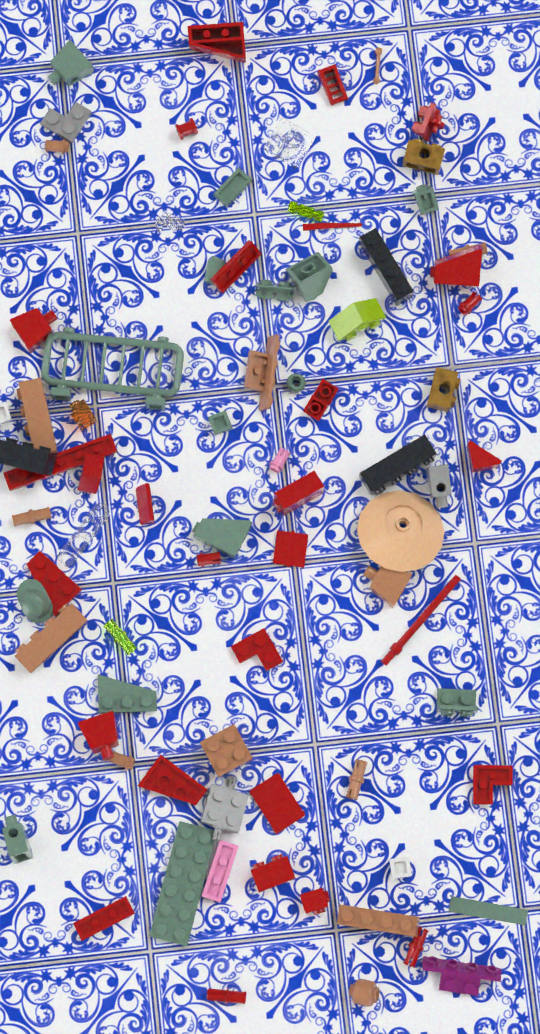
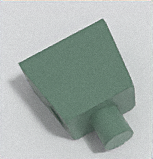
(70, 65)
(18, 847)

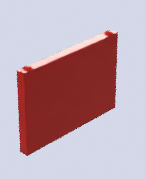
(277, 803)

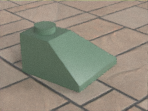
(310, 276)

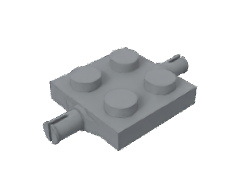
(224, 808)

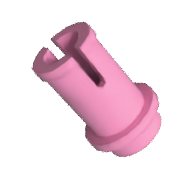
(279, 460)

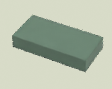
(232, 187)

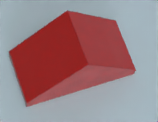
(480, 458)
(91, 473)

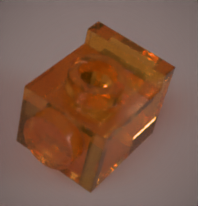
(82, 414)

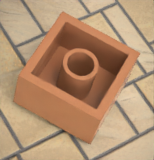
(226, 751)

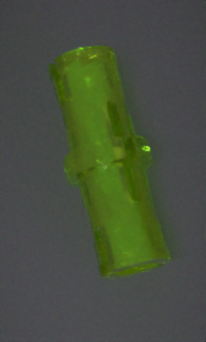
(120, 637)

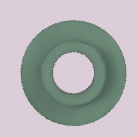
(296, 377)

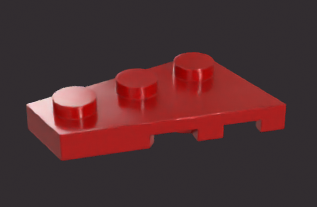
(56, 583)
(172, 782)

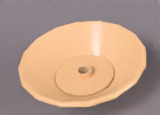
(396, 546)

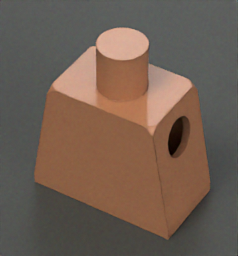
(387, 583)

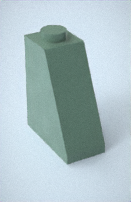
(222, 534)

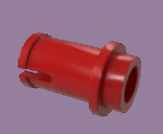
(466, 306)
(208, 558)

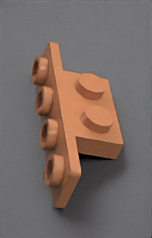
(261, 371)

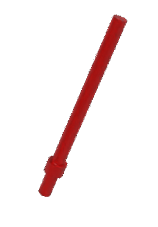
(396, 648)

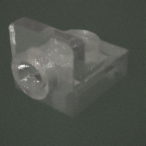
(172, 222)

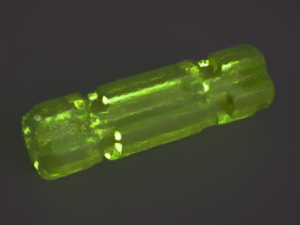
(306, 211)

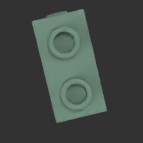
(267, 289)

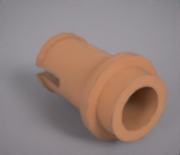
(57, 146)
(123, 760)

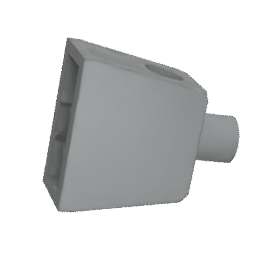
(435, 476)

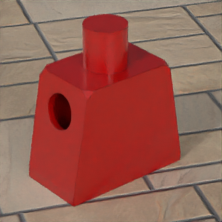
(33, 327)
(101, 734)

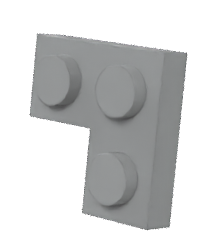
(68, 126)

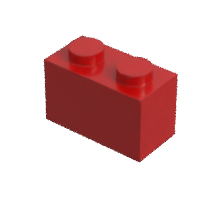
(272, 873)

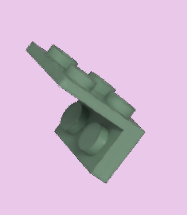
(456, 701)

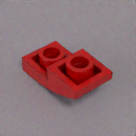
(321, 400)

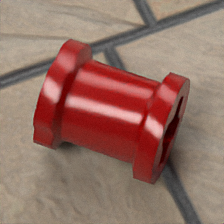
(186, 129)

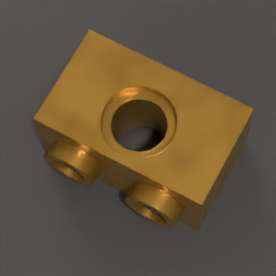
(414, 161)
(441, 378)

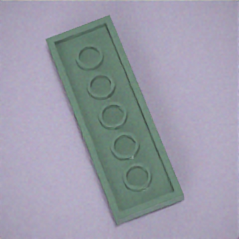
(183, 884)

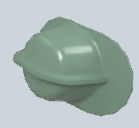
(34, 601)

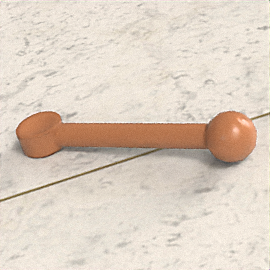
(378, 51)

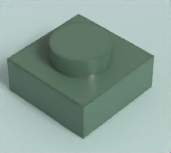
(220, 422)

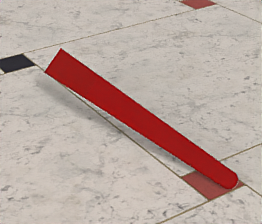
(313, 226)

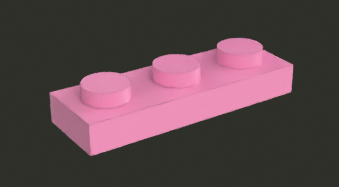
(220, 871)

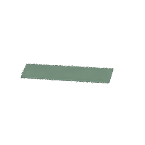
(488, 910)

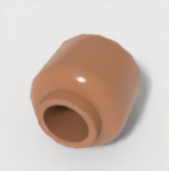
(364, 992)

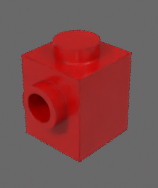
(315, 901)

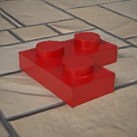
(259, 645)
(485, 777)

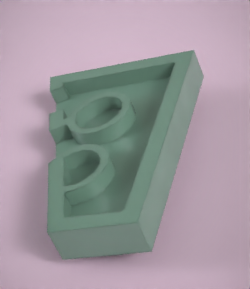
(124, 697)

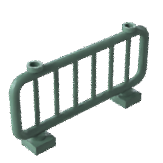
(153, 401)

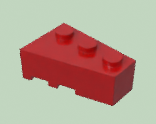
(219, 40)

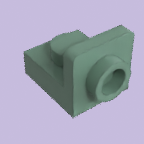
(425, 199)

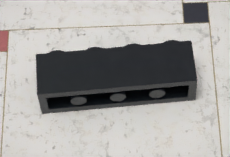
(386, 267)
(27, 457)
(398, 464)

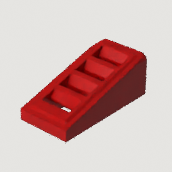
(333, 68)

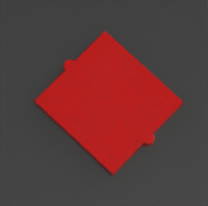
(290, 549)

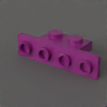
(460, 976)

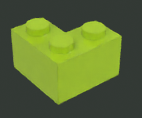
(357, 318)

